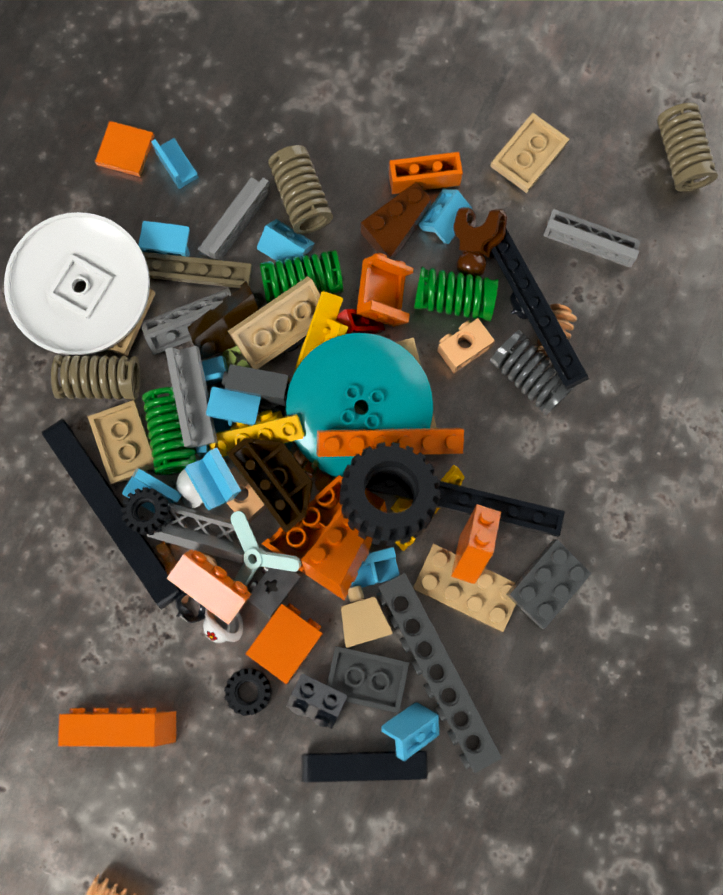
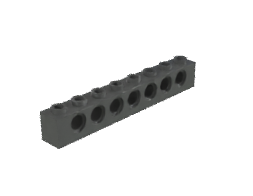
(486, 751)

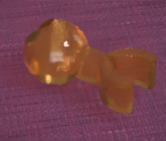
(321, 479)
(165, 552)

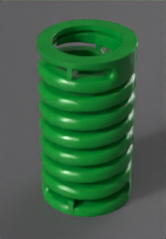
(323, 271)
(456, 292)
(171, 436)

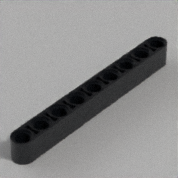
(108, 510)

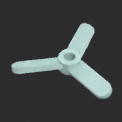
(251, 548)

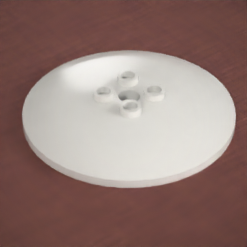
(44, 276)

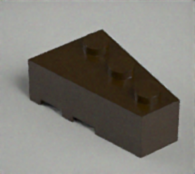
(211, 329)

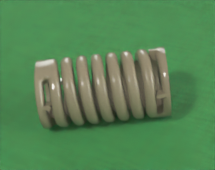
(686, 161)
(300, 189)
(94, 375)

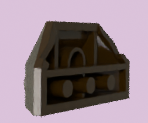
(274, 478)

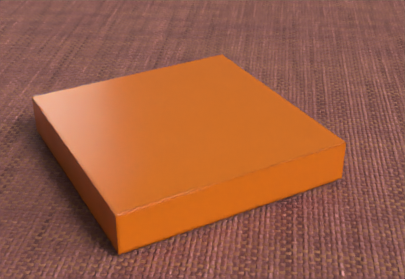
(124, 148)

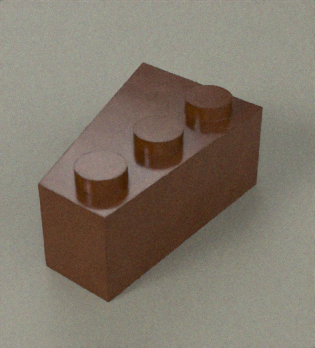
(396, 221)

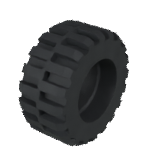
(395, 463)

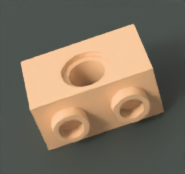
(458, 357)
(252, 505)

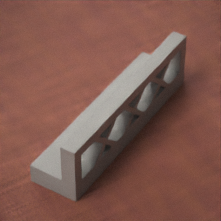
(235, 219)
(591, 241)
(174, 331)
(191, 396)
(203, 540)

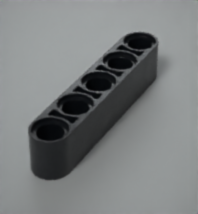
(363, 766)

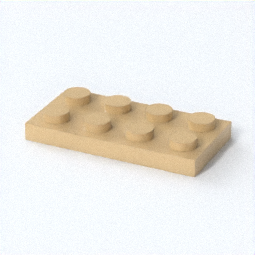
(277, 324)
(482, 601)

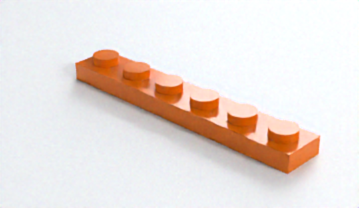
(424, 441)

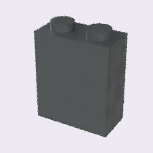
(268, 385)

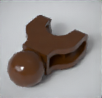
(477, 241)

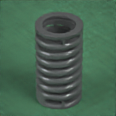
(538, 385)

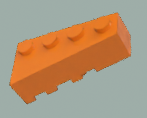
(320, 516)
(339, 553)
(117, 728)

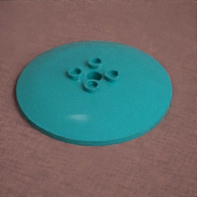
(354, 370)

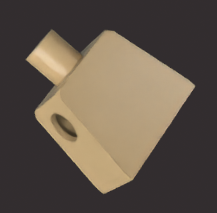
(363, 619)

